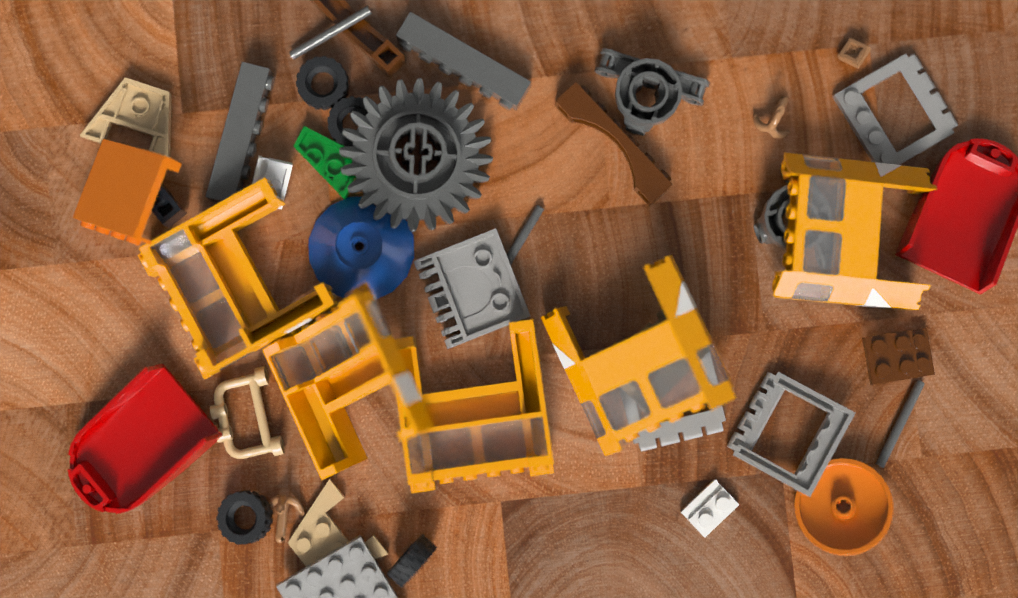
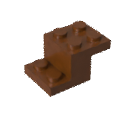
(898, 356)

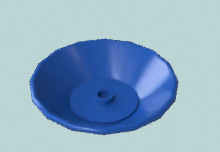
(381, 262)

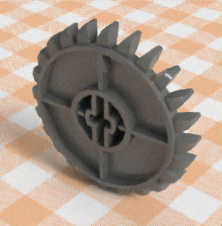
(402, 192)

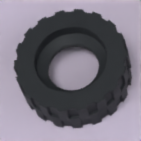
(316, 66)
(337, 115)
(227, 523)
(412, 560)

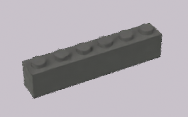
(463, 61)
(240, 132)

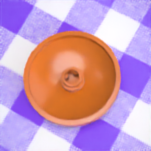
(847, 509)

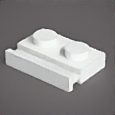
(274, 170)
(709, 508)

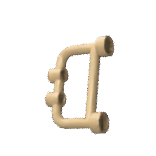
(220, 412)

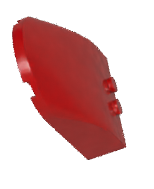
(970, 218)
(139, 442)

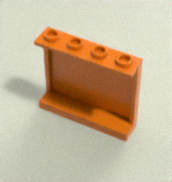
(122, 190)

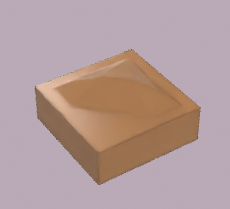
(854, 52)

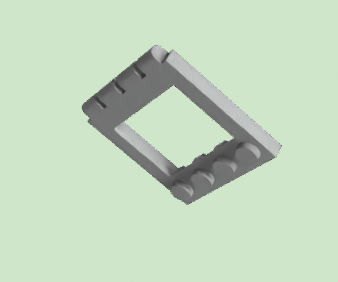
(869, 130)
(688, 425)
(821, 447)

